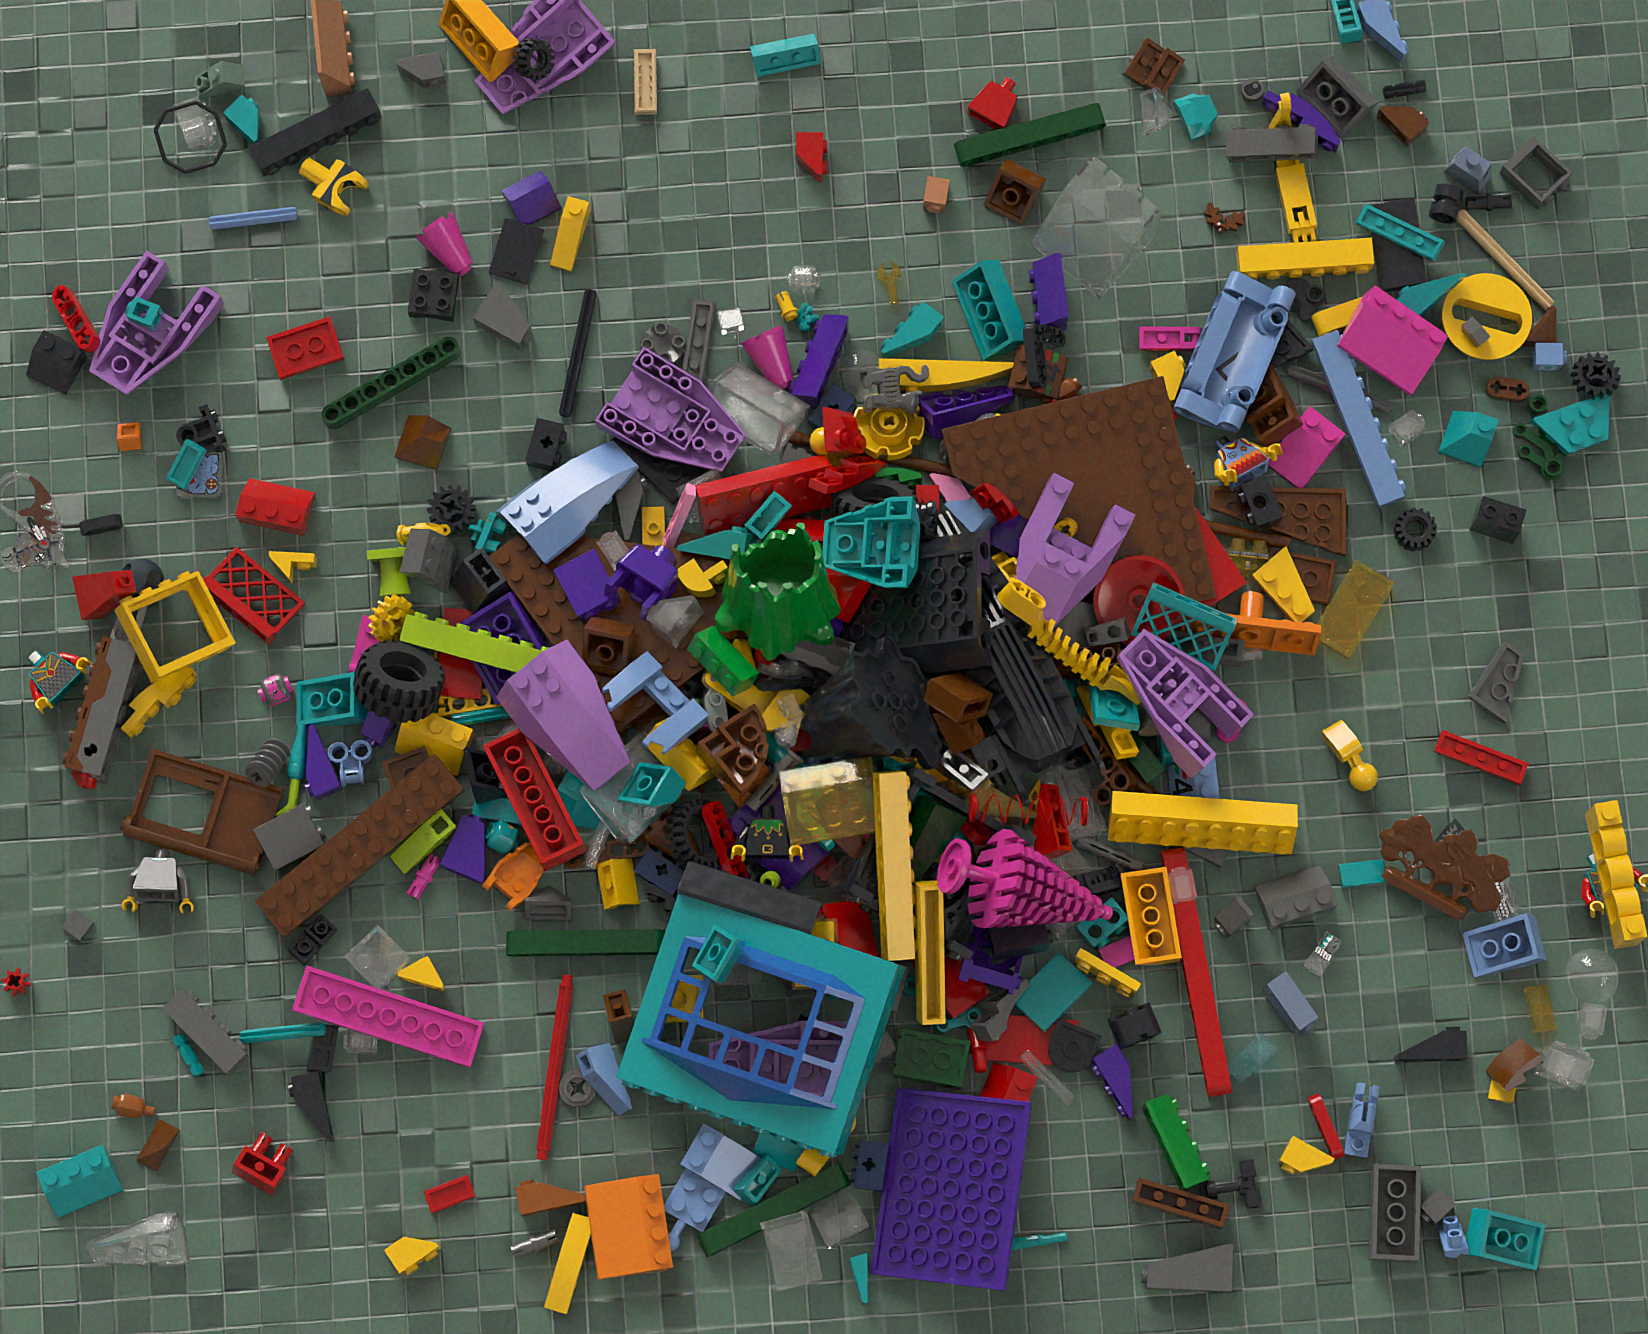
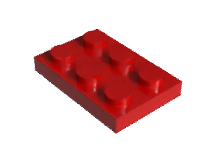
(305, 348)

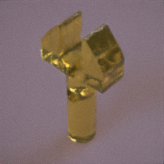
(890, 281)

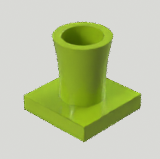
(391, 578)

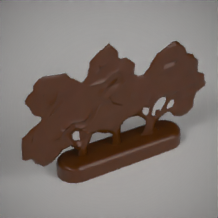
(1450, 861)

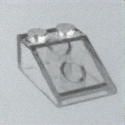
(791, 1250)

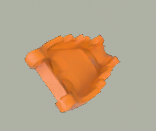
(516, 875)

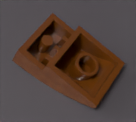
(1272, 411)

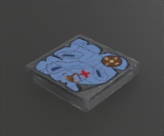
(207, 479)

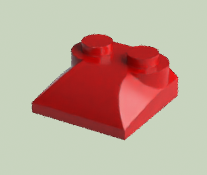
(842, 433)

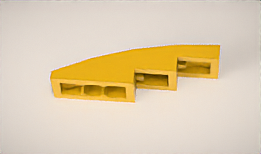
(569, 1264)

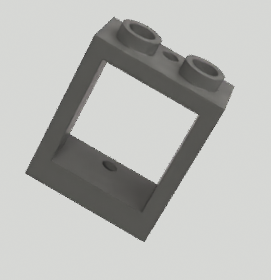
(1534, 147)

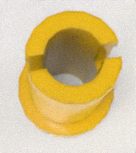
(788, 310)

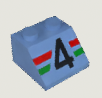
(1201, 785)

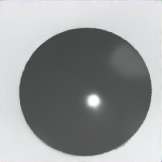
(664, 341)

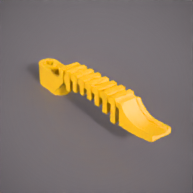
(1028, 606)

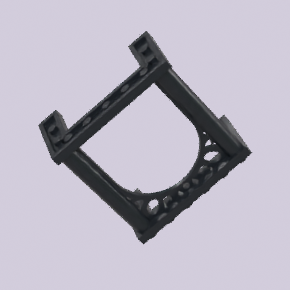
(855, 884)

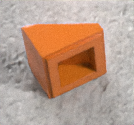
(129, 436)

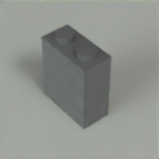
(290, 836)

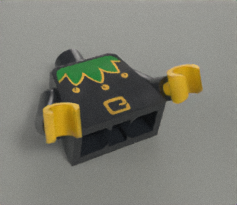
(765, 839)

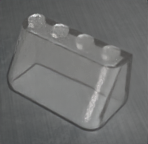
(759, 407)

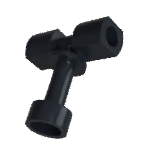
(1245, 1185)

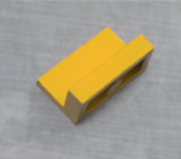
(617, 883)

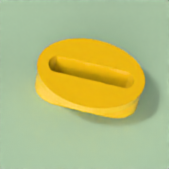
(1493, 296)

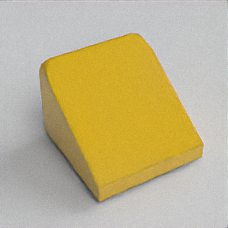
(1498, 1094)

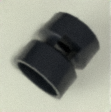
(1447, 200)

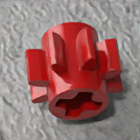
(10, 983)

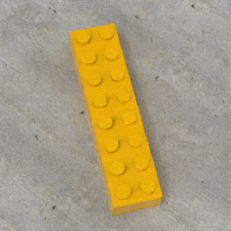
(1202, 822)

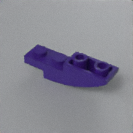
(1304, 113)

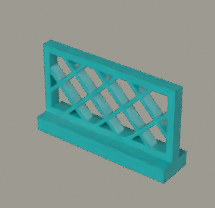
(1190, 608)

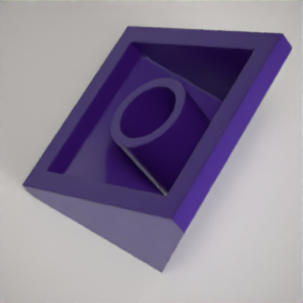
(532, 198)

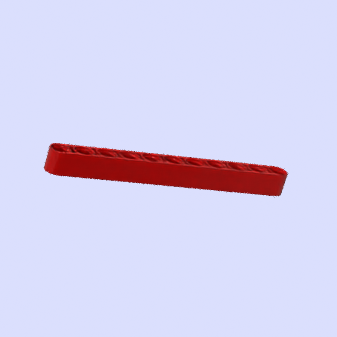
(1199, 986)

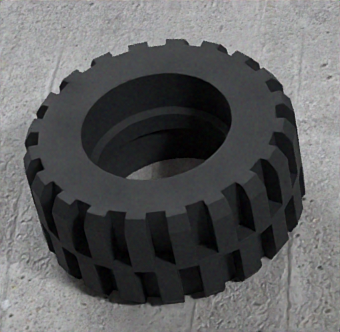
(865, 493)
(398, 681)

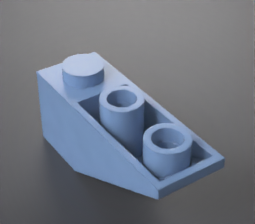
(1378, 23)
(600, 1071)

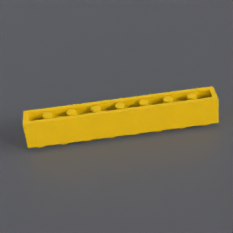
(894, 865)

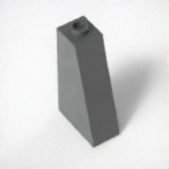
(1197, 1271)

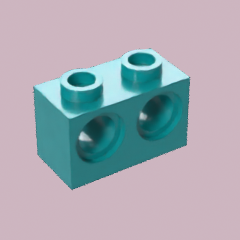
(1104, 926)

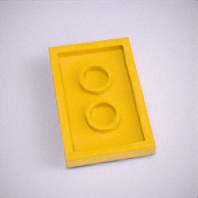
(1106, 973)

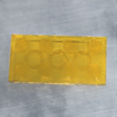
(1353, 608)

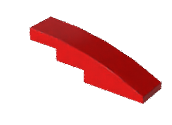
(848, 474)

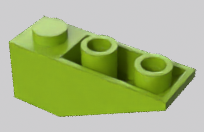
(424, 841)

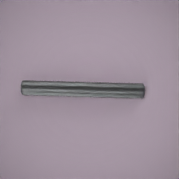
(1319, 381)

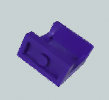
(585, 585)

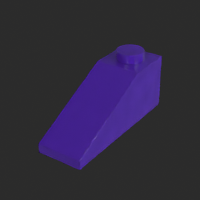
(319, 770)

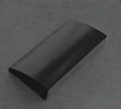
(1395, 264)

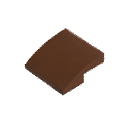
(1153, 66)
(1511, 1063)

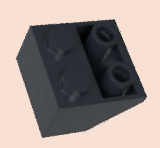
(479, 581)

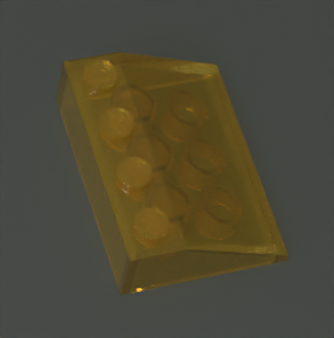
(829, 800)

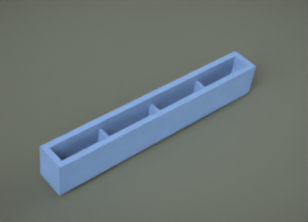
(1358, 420)

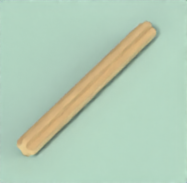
(1504, 260)

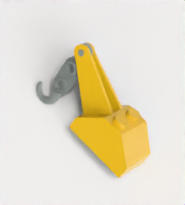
(765, 701)

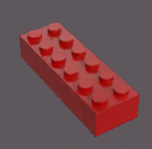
(738, 497)
(534, 799)

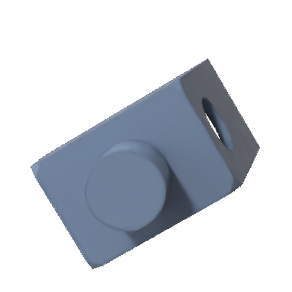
(1470, 170)

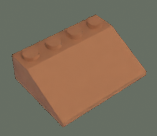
(331, 47)

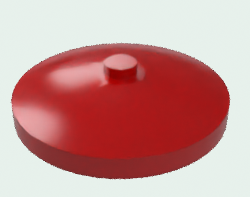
(1126, 589)

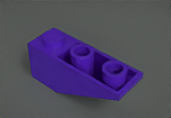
(1115, 1073)

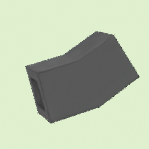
(1475, 332)

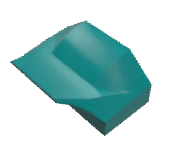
(1196, 115)

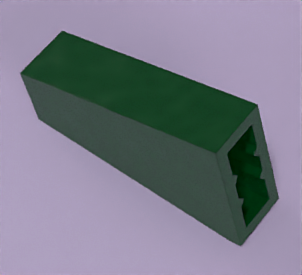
(931, 832)

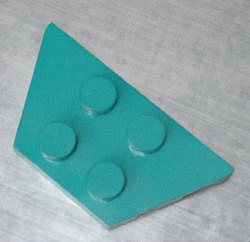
(1577, 425)

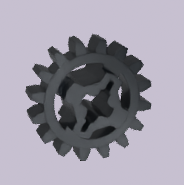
(1595, 376)
(453, 500)

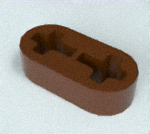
(1507, 384)

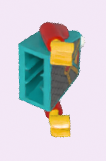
(54, 677)
(1591, 888)

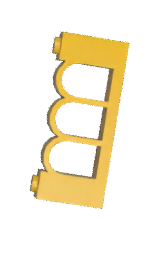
(1615, 874)

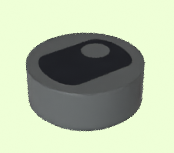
(1252, 90)

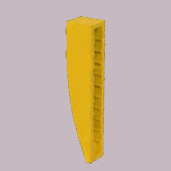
(948, 374)

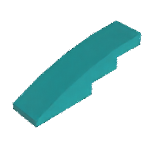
(767, 517)
(496, 810)

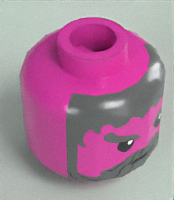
(275, 689)

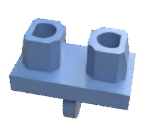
(1452, 1237)

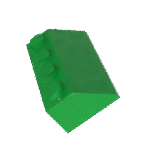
(1175, 1143)

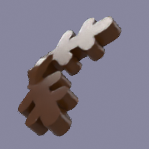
(1215, 220)

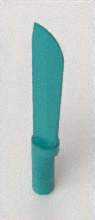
(1038, 1240)

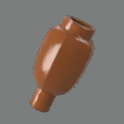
(1068, 389)
(131, 1106)

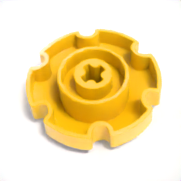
(890, 431)

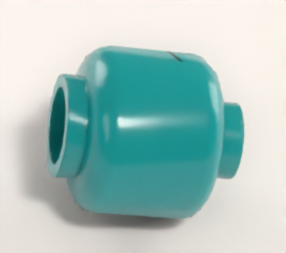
(502, 837)

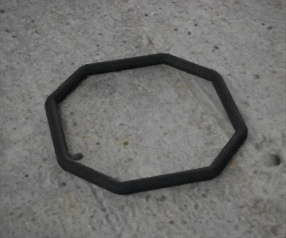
(177, 107)

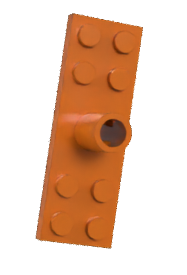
(1266, 633)

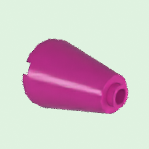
(447, 244)
(771, 356)

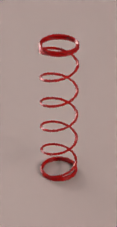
(973, 807)

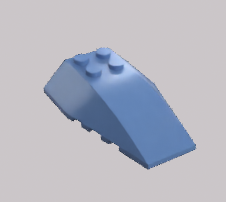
(562, 503)

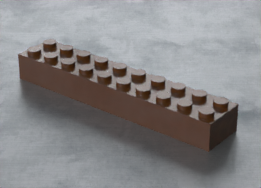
(359, 845)

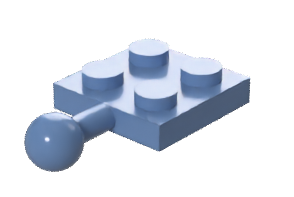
(691, 1203)

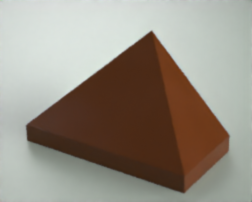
(1544, 330)
(158, 1145)

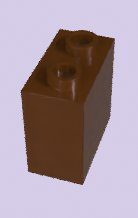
(957, 697)

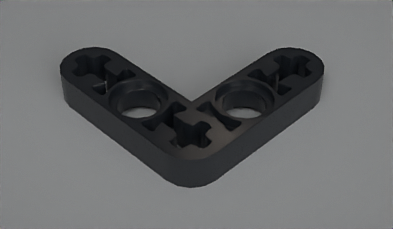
(1036, 338)

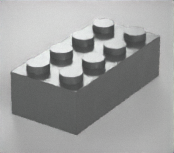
(1394, 1213)

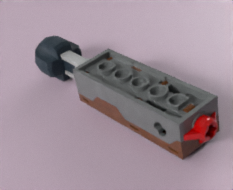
(109, 693)

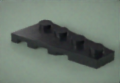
(1290, 347)

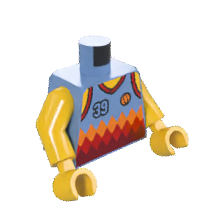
(1242, 461)

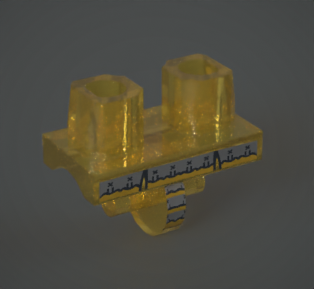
(1258, 555)

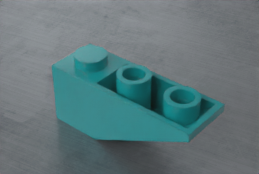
(916, 330)

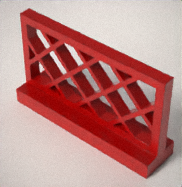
(243, 612)

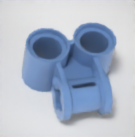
(351, 765)

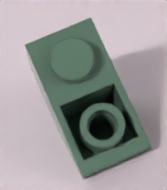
(219, 79)

